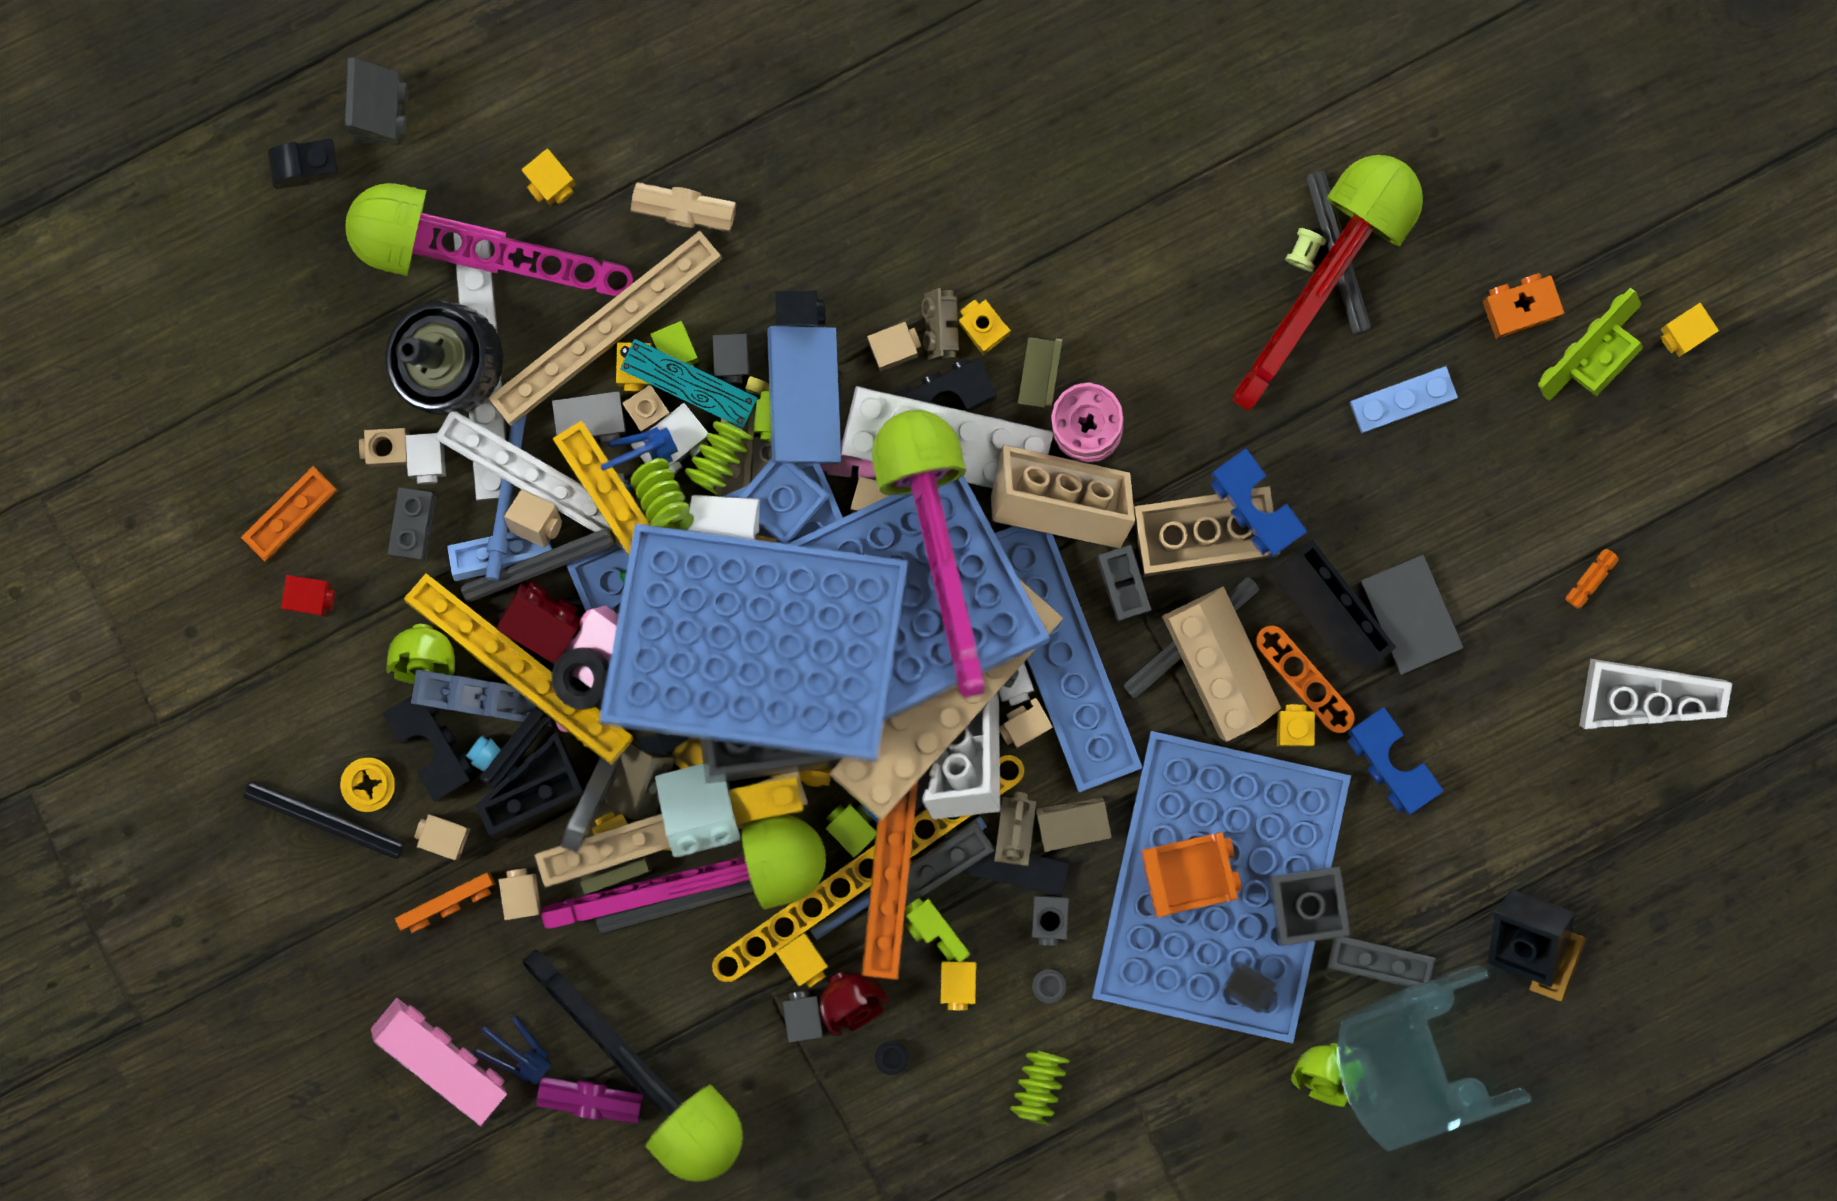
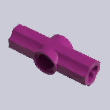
(589, 1100)

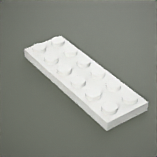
(978, 434)

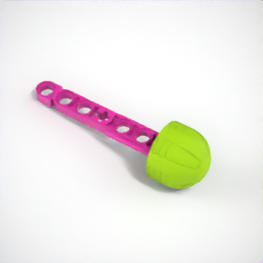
(389, 227)
(916, 456)
(780, 859)

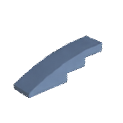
(470, 696)

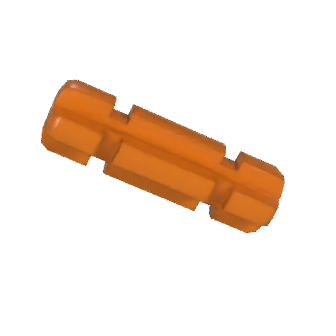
(1592, 578)

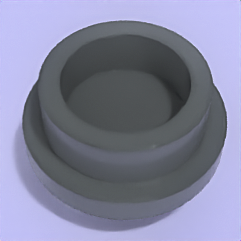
(1049, 986)

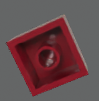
(539, 621)

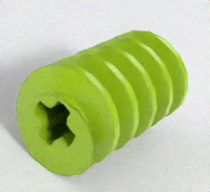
(718, 456)
(661, 496)
(1039, 1087)

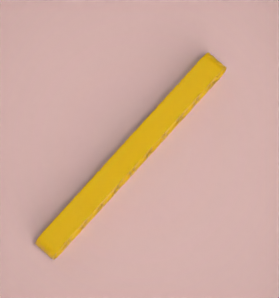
(828, 900)

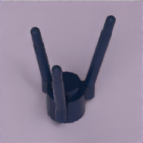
(531, 1064)

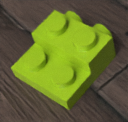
(928, 923)

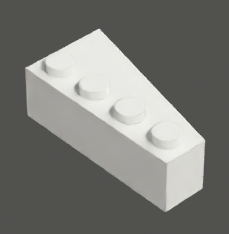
(1639, 695)

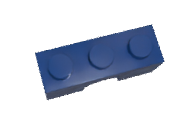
(1270, 530)
(1373, 740)

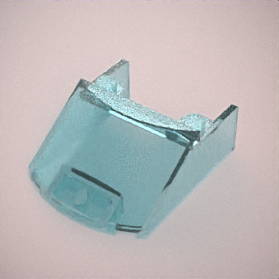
(1396, 1072)

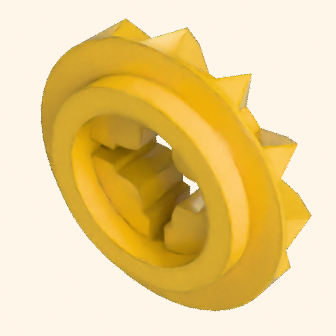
(354, 776)

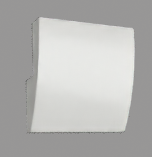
(725, 516)

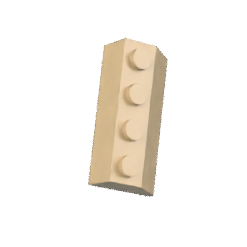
(1062, 497)
(1222, 664)

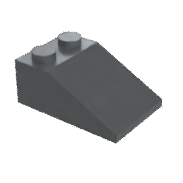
(374, 103)

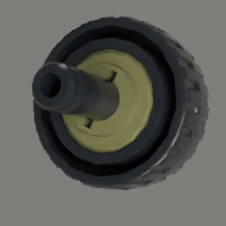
(444, 358)

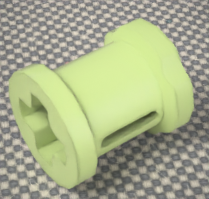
(1305, 249)

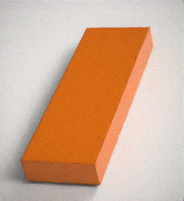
(289, 514)

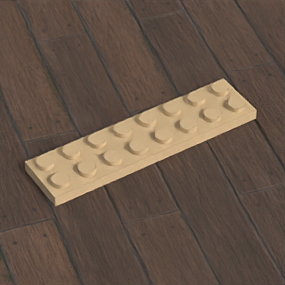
(921, 734)

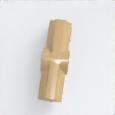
(683, 207)

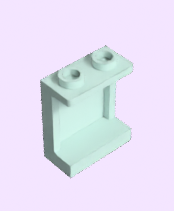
(695, 812)

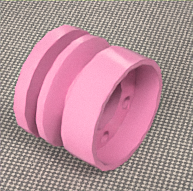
(1078, 406)

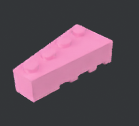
(438, 1062)

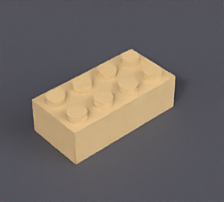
(1195, 533)

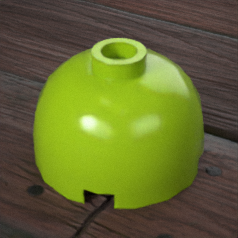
(420, 650)
(1320, 1072)

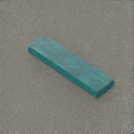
(688, 383)

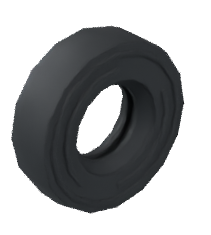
(563, 683)

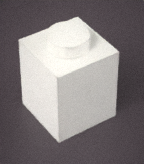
(425, 458)

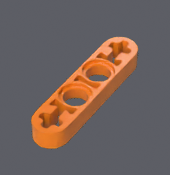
(1301, 682)

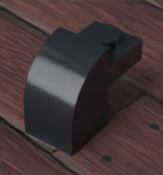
(296, 163)

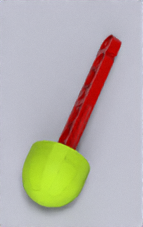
(1380, 198)

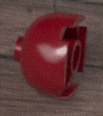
(851, 1002)

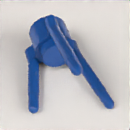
(657, 443)

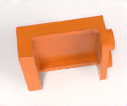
(1191, 874)

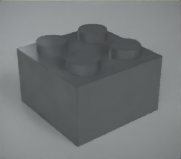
(1309, 906)

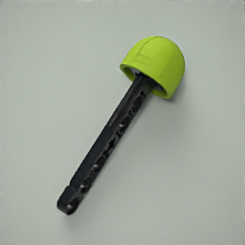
(698, 1136)

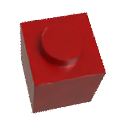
(307, 596)

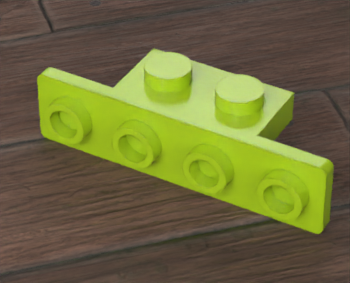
(1599, 353)

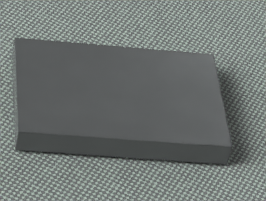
(1412, 614)

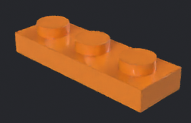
(446, 903)

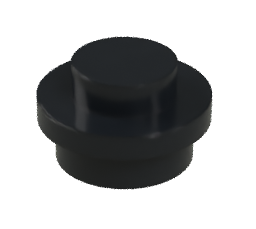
(891, 1058)

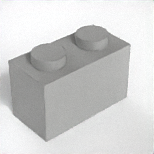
(600, 413)

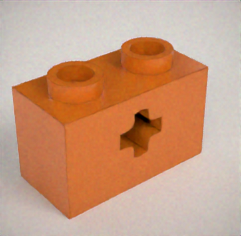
(1508, 319)

